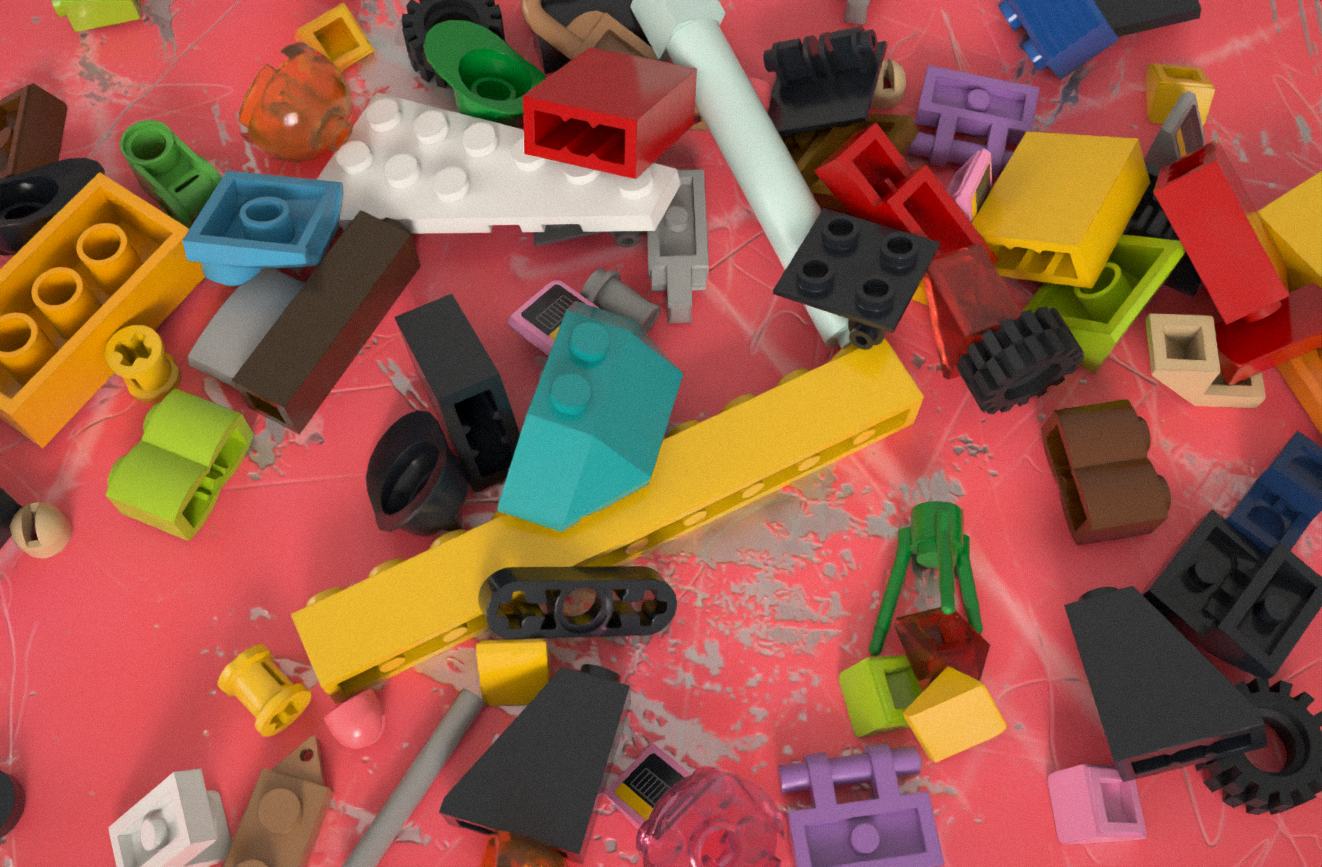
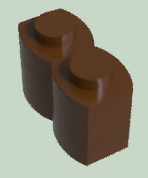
(1105, 471)

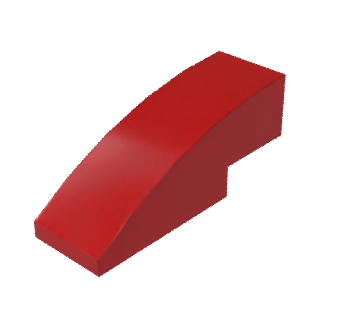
(882, 188)

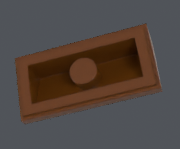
(30, 130)

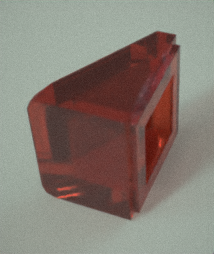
(940, 641)

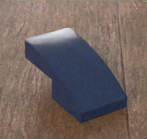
(1282, 497)

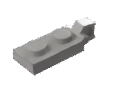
(680, 247)

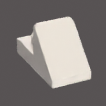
(173, 826)

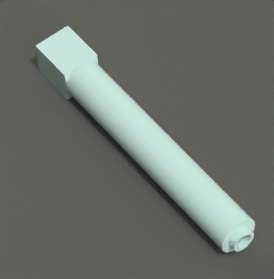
(741, 128)

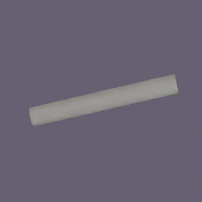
(416, 781)

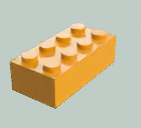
(74, 285)

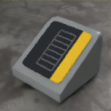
(1179, 133)

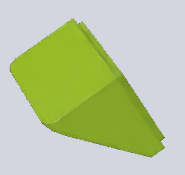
(878, 694)

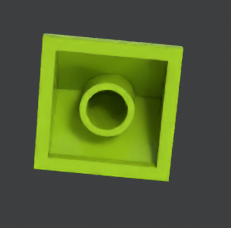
(1120, 294)

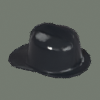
(37, 196)
(416, 478)

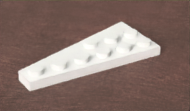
(471, 173)

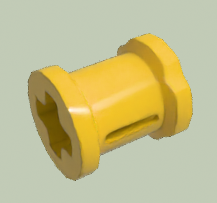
(141, 360)
(264, 690)

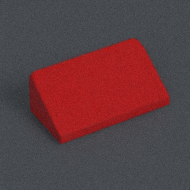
(1282, 336)

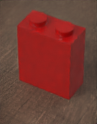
(609, 112)
(1223, 234)

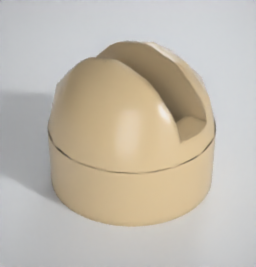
(892, 96)
(51, 526)

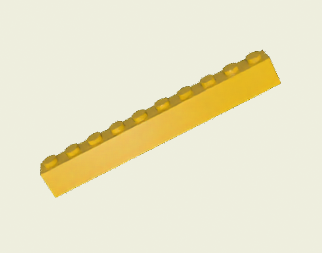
(701, 474)

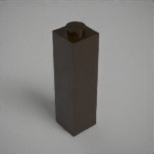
(328, 321)

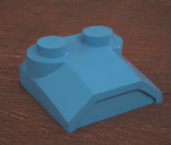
(263, 224)

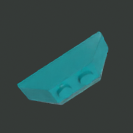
(591, 420)

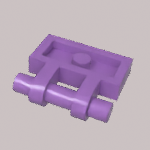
(971, 106)
(865, 833)

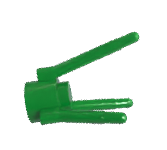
(939, 543)

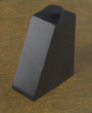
(462, 388)
(1155, 689)
(548, 764)

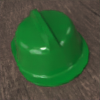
(482, 70)

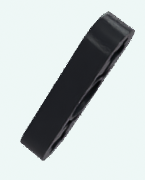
(603, 619)

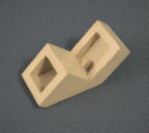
(1187, 362)

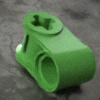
(169, 170)

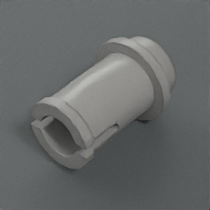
(614, 296)

